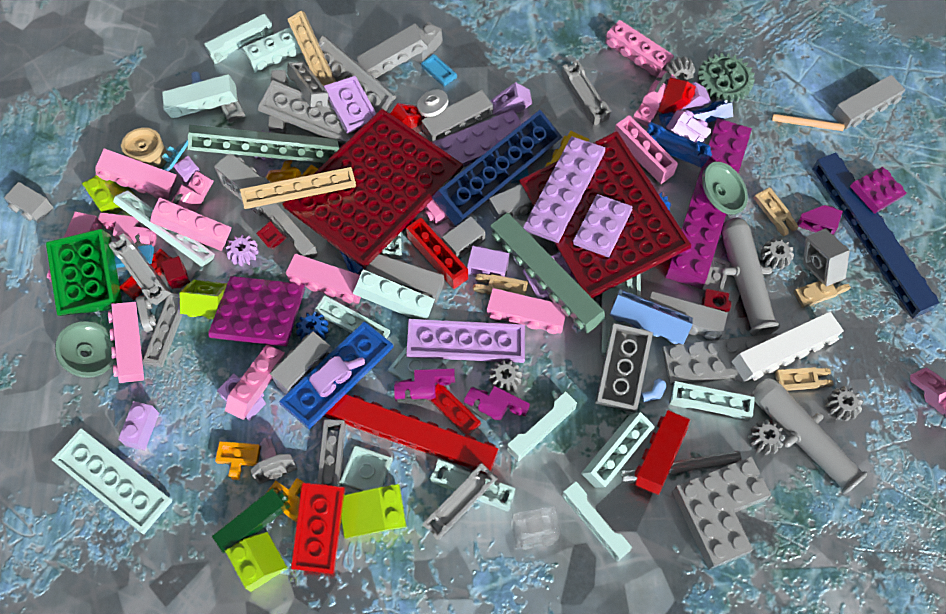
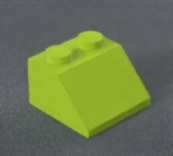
(104, 192)
(201, 298)
(256, 560)

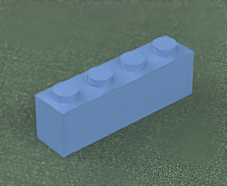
(651, 317)

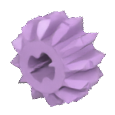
(235, 248)

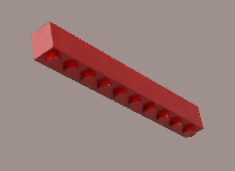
(414, 433)

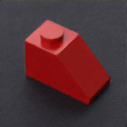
(676, 96)
(408, 115)

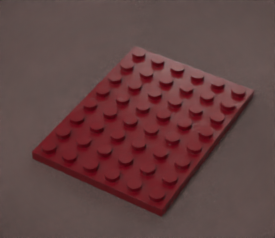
(394, 182)
(647, 237)

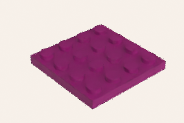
(257, 311)

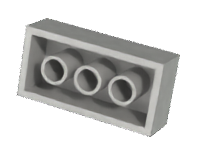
(623, 368)

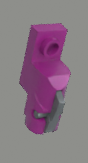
(422, 386)
(494, 404)

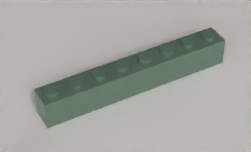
(261, 144)
(548, 273)

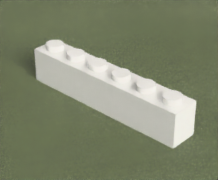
(787, 346)

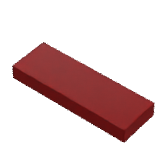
(131, 287)
(454, 410)

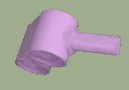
(334, 370)

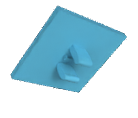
(176, 153)

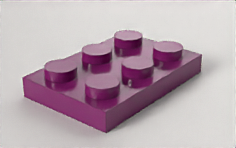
(878, 189)

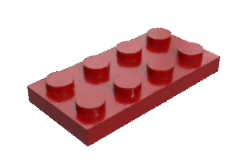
(318, 528)

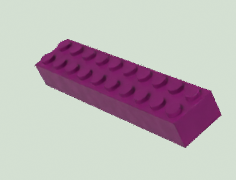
(702, 220)

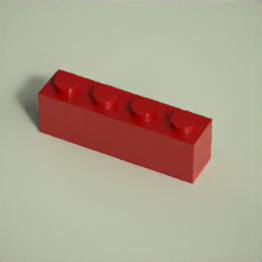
(437, 253)
(662, 452)

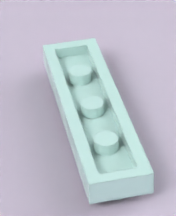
(345, 317)

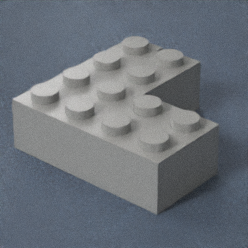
(711, 506)

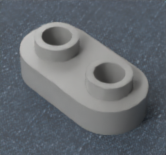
(144, 305)

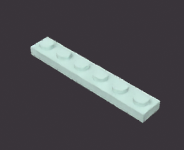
(143, 213)

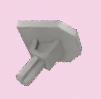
(272, 464)

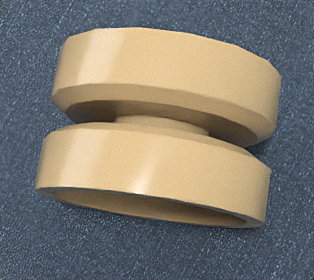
(144, 146)

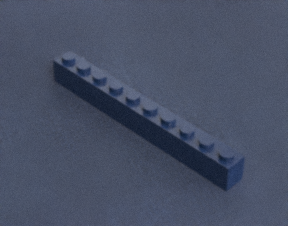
(876, 237)

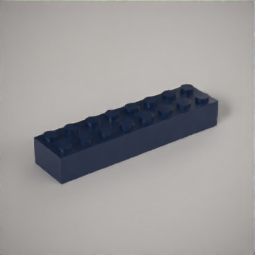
(496, 167)

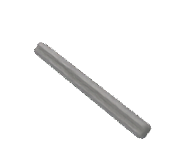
(692, 464)

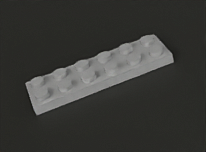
(344, 67)
(292, 107)
(709, 358)

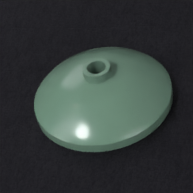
(724, 188)
(85, 338)

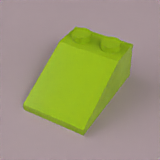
(373, 511)

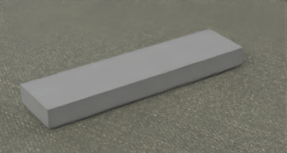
(164, 332)

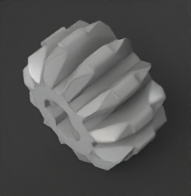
(681, 68)
(777, 253)
(505, 369)
(841, 396)
(760, 431)

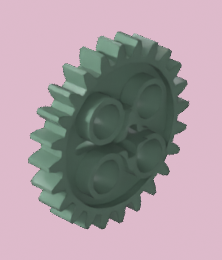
(726, 77)

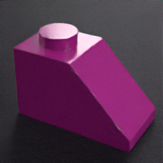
(820, 218)

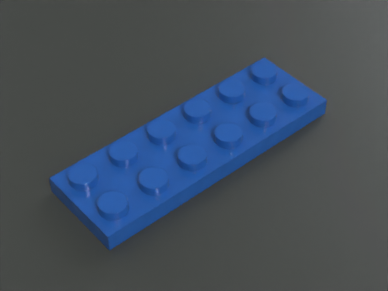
(306, 402)

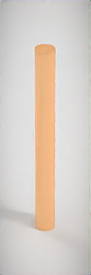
(807, 122)

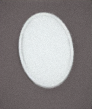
(432, 103)

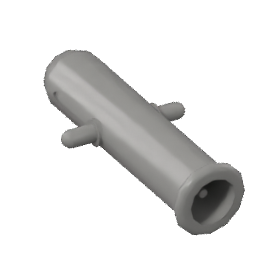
(748, 275)
(807, 433)

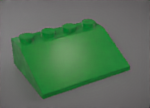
(83, 273)

